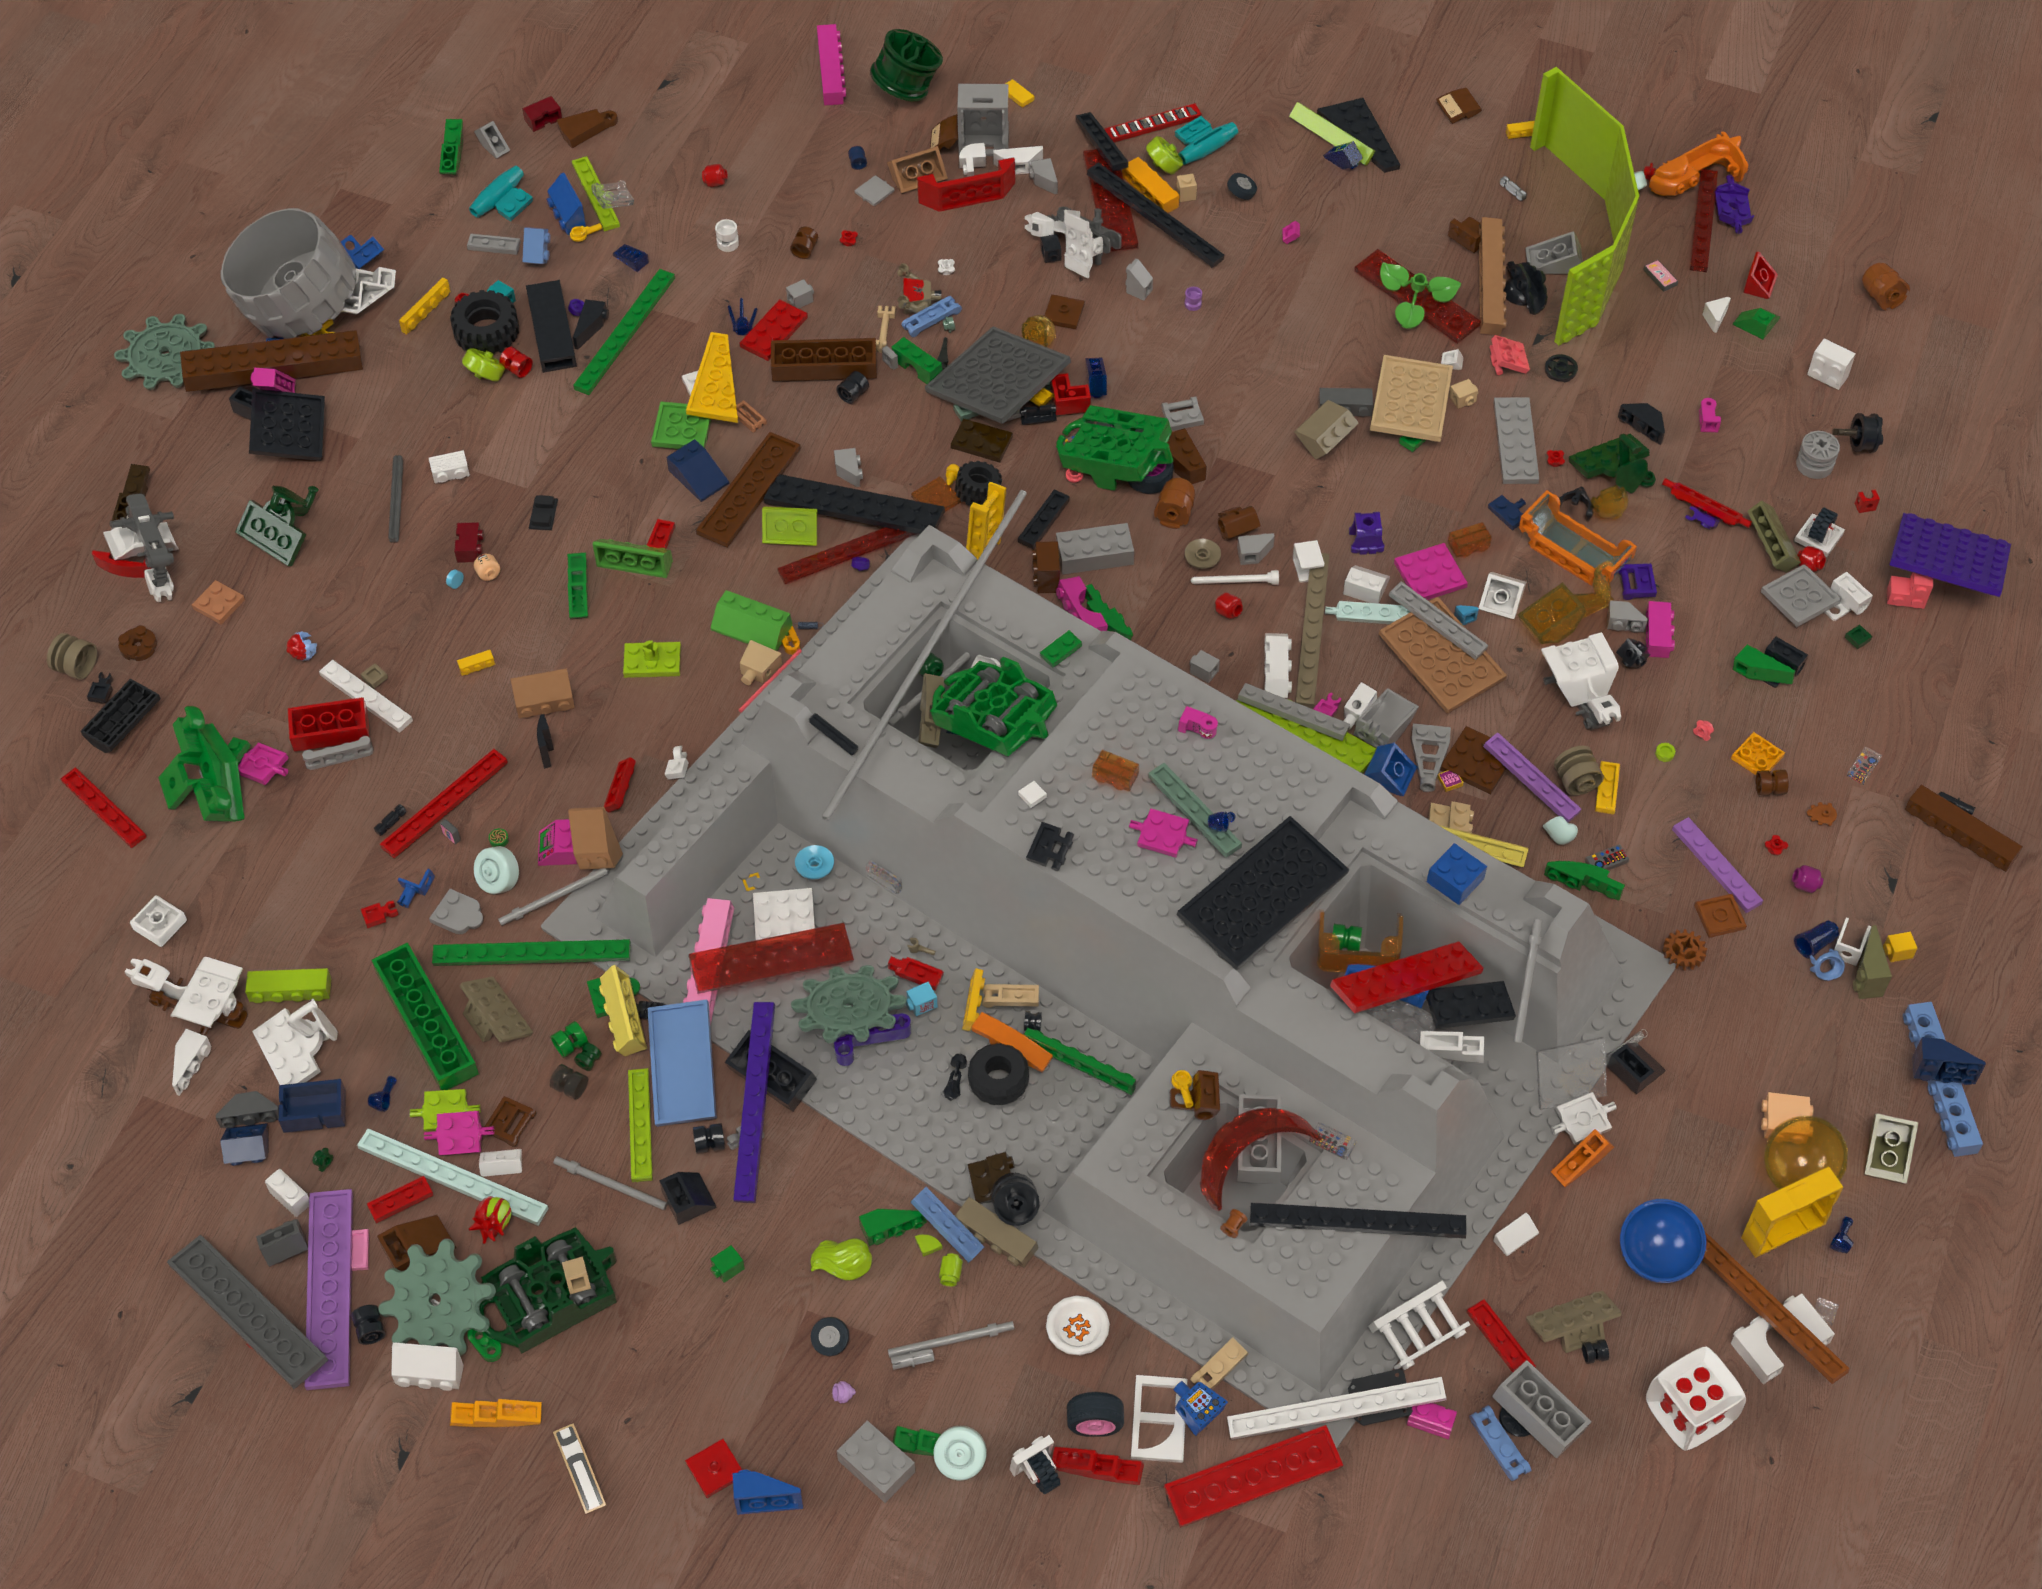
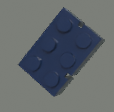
(312, 1105)

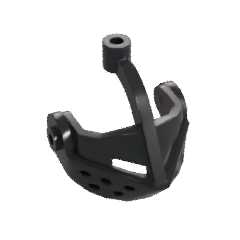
(1576, 495)

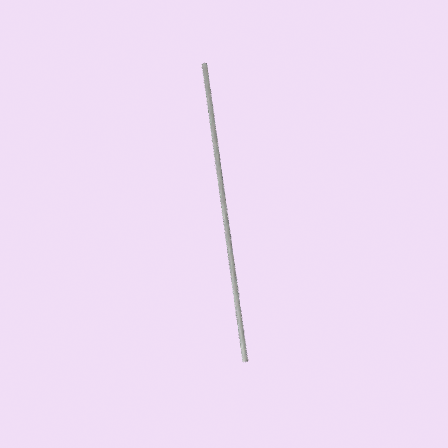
(922, 658)

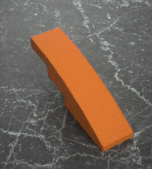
(1001, 1033)

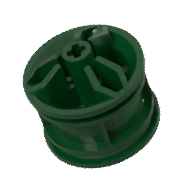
(906, 65)

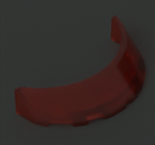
(1236, 1136)

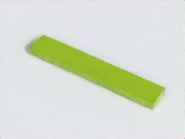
(1328, 130)
(587, 177)
(640, 1125)

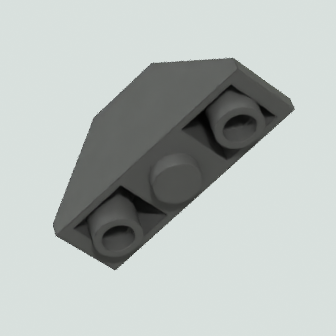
(247, 1110)

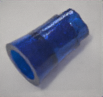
(1816, 938)

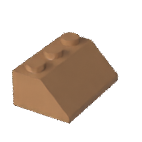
(908, 168)
(542, 693)

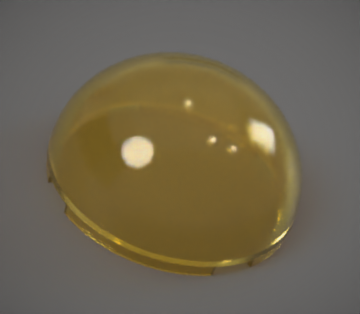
(1803, 1148)

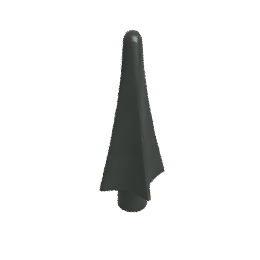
(943, 356)

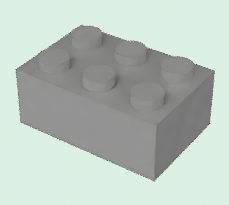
(876, 1461)

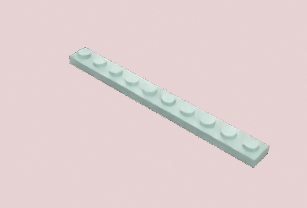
(450, 1175)

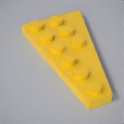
(714, 387)

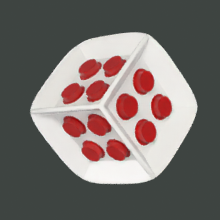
(1695, 1398)

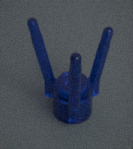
(742, 325)

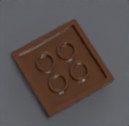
(1473, 761)

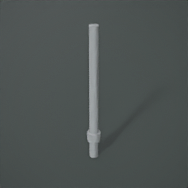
(904, 711)
(518, 913)
(1534, 940)
(575, 1168)
(991, 1330)

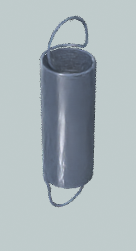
(807, 625)

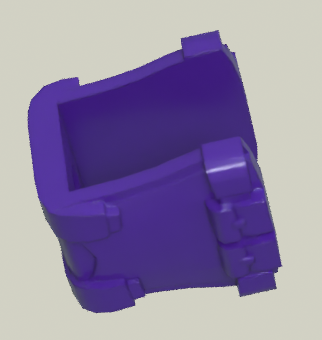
(1368, 533)

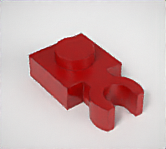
(376, 914)

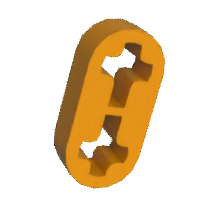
(791, 638)

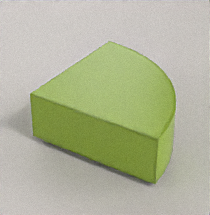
(927, 1244)

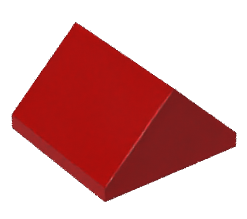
(1760, 278)

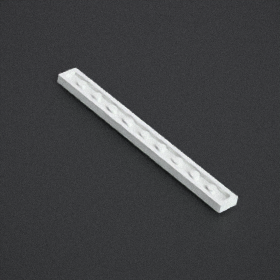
(1336, 1408)

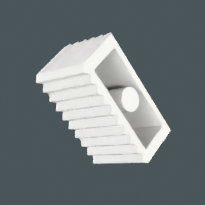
(449, 466)
(287, 1192)

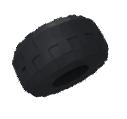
(998, 1090)

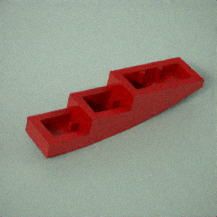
(1097, 1466)

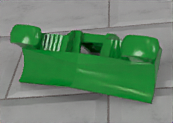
(220, 787)

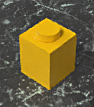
(1900, 947)

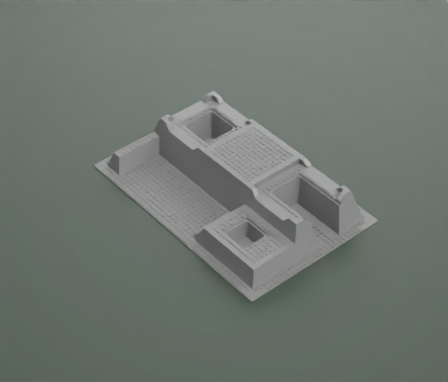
(1122, 971)

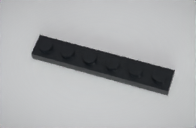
(1102, 141)

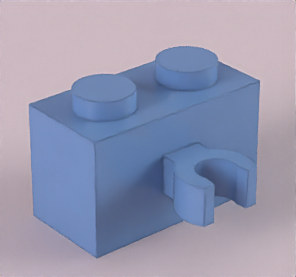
(536, 245)

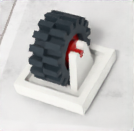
(1820, 531)
(1037, 1464)

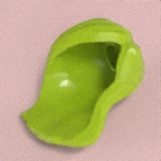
(844, 1259)

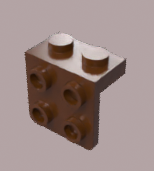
(1465, 233)

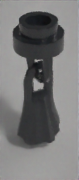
(952, 1088)

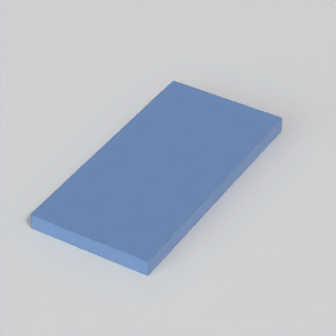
(681, 1063)

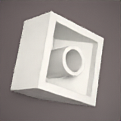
(1365, 584)
(1502, 595)

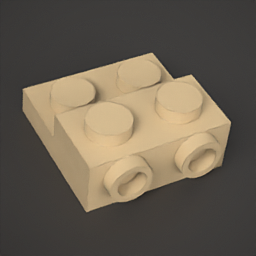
(1454, 816)

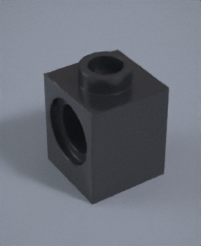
(1050, 248)

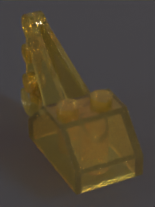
(1561, 611)

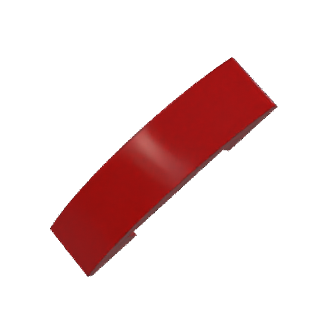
(119, 567)

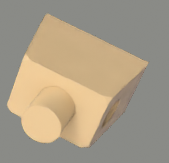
(759, 663)

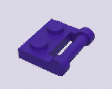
(1643, 581)

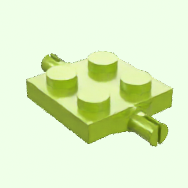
(442, 1102)

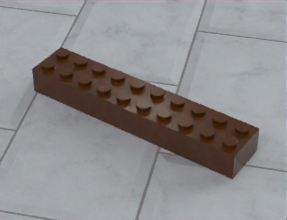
(292, 356)

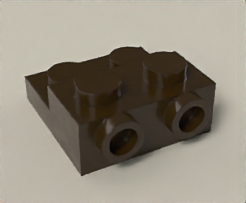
(987, 1172)

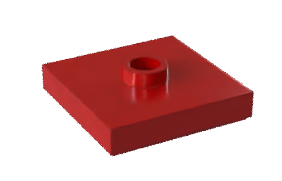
(713, 1468)

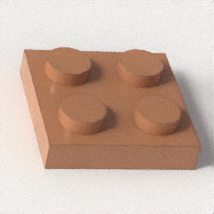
(218, 602)

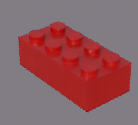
(328, 724)

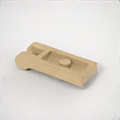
(1010, 995)
(1221, 1364)

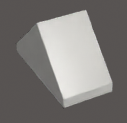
(1715, 311)

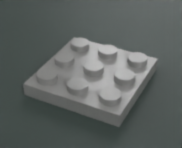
(1800, 595)

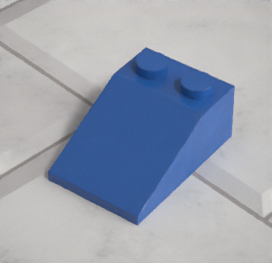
(763, 1494)

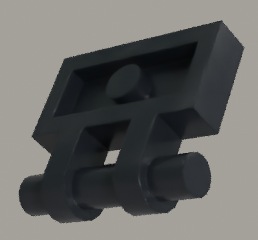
(1044, 843)

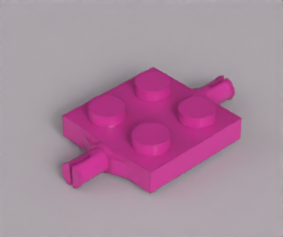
(263, 763)
(1163, 833)
(459, 1133)

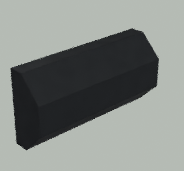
(119, 716)

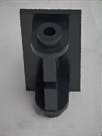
(1033, 415)

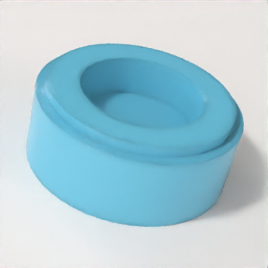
(454, 579)

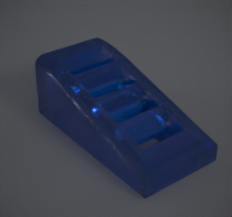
(639, 263)

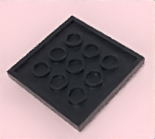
(286, 424)

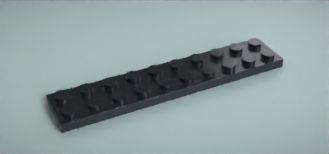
(854, 504)

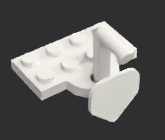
(293, 1042)

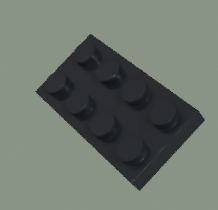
(1470, 1005)

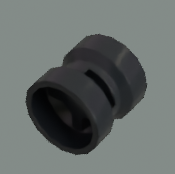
(1595, 1351)

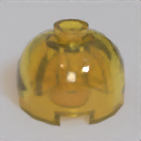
(1039, 330)
(1611, 502)

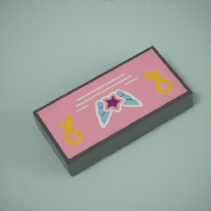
(1660, 275)

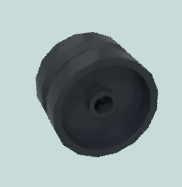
(1015, 1199)

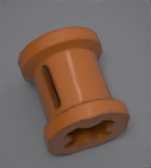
(1233, 1223)

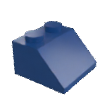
(1391, 768)

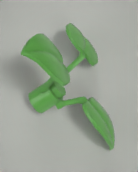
(1408, 314)

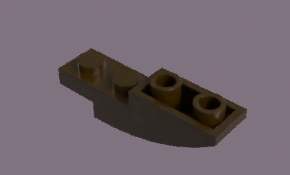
(134, 484)

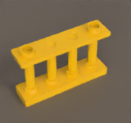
(985, 519)

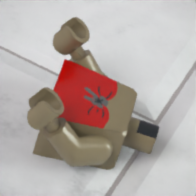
(916, 292)

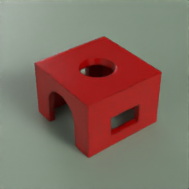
(1867, 504)

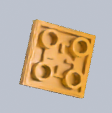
(1757, 754)

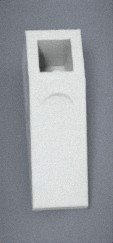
(189, 1054)

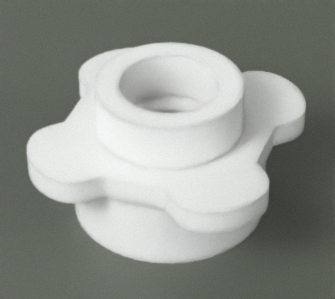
(946, 266)

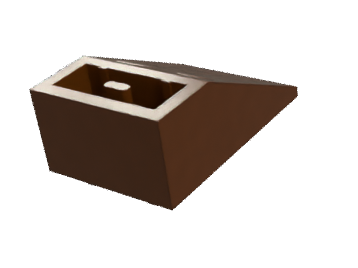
(425, 1232)

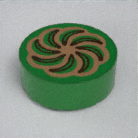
(498, 837)

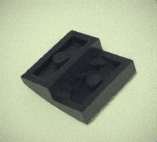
(544, 740)

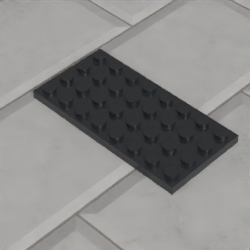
(1262, 892)

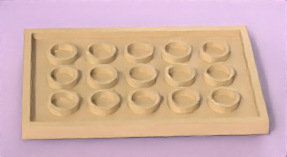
(1411, 398)

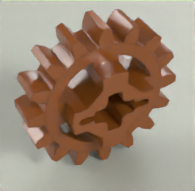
(1677, 943)

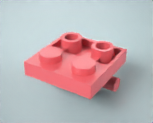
(1508, 354)

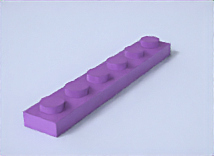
(1532, 777)
(1717, 865)

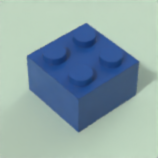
(1456, 874)

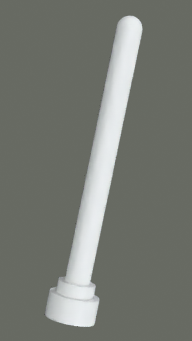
(1271, 577)

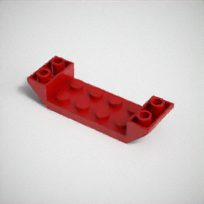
(967, 190)

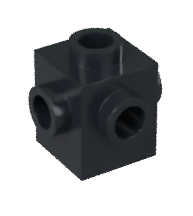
(1633, 653)

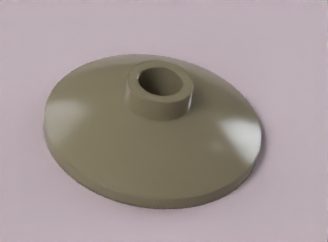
(1202, 553)

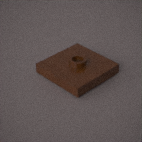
(1064, 311)

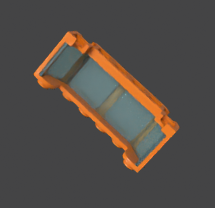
(1570, 542)

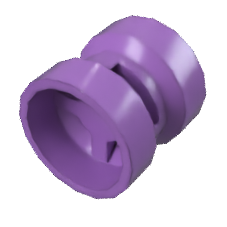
(1193, 298)

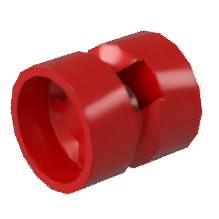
(516, 362)

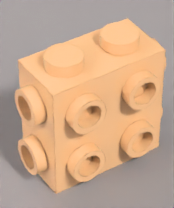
(1782, 1107)

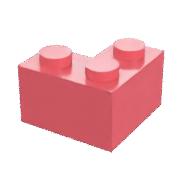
(1909, 591)

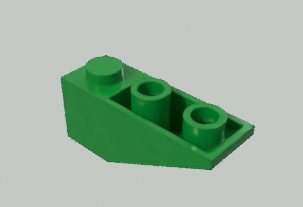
(1759, 666)
(886, 1223)

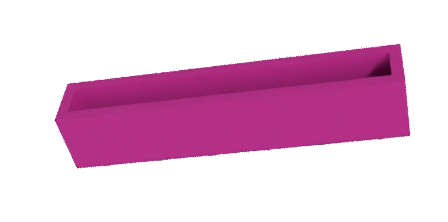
(830, 64)

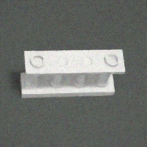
(1418, 1305)

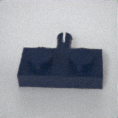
(1507, 511)

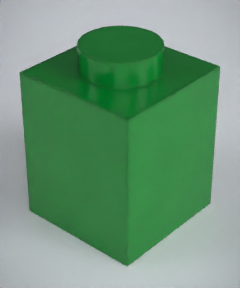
(727, 1264)

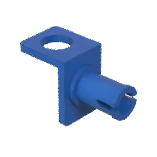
(412, 888)

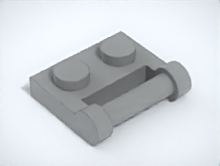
(1183, 418)

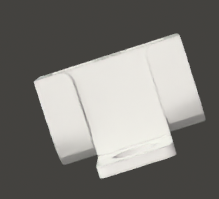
(1852, 596)

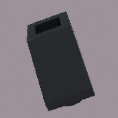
(1644, 419)

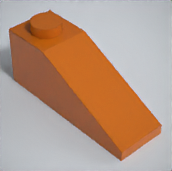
(1582, 1158)

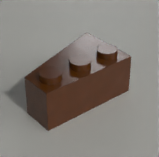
(1186, 458)

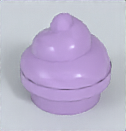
(842, 1392)

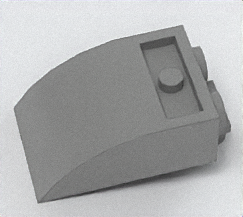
(1385, 719)

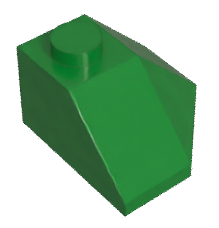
(1757, 322)

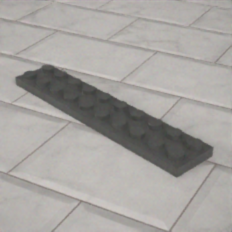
(247, 1312)

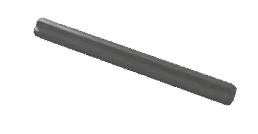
(395, 502)

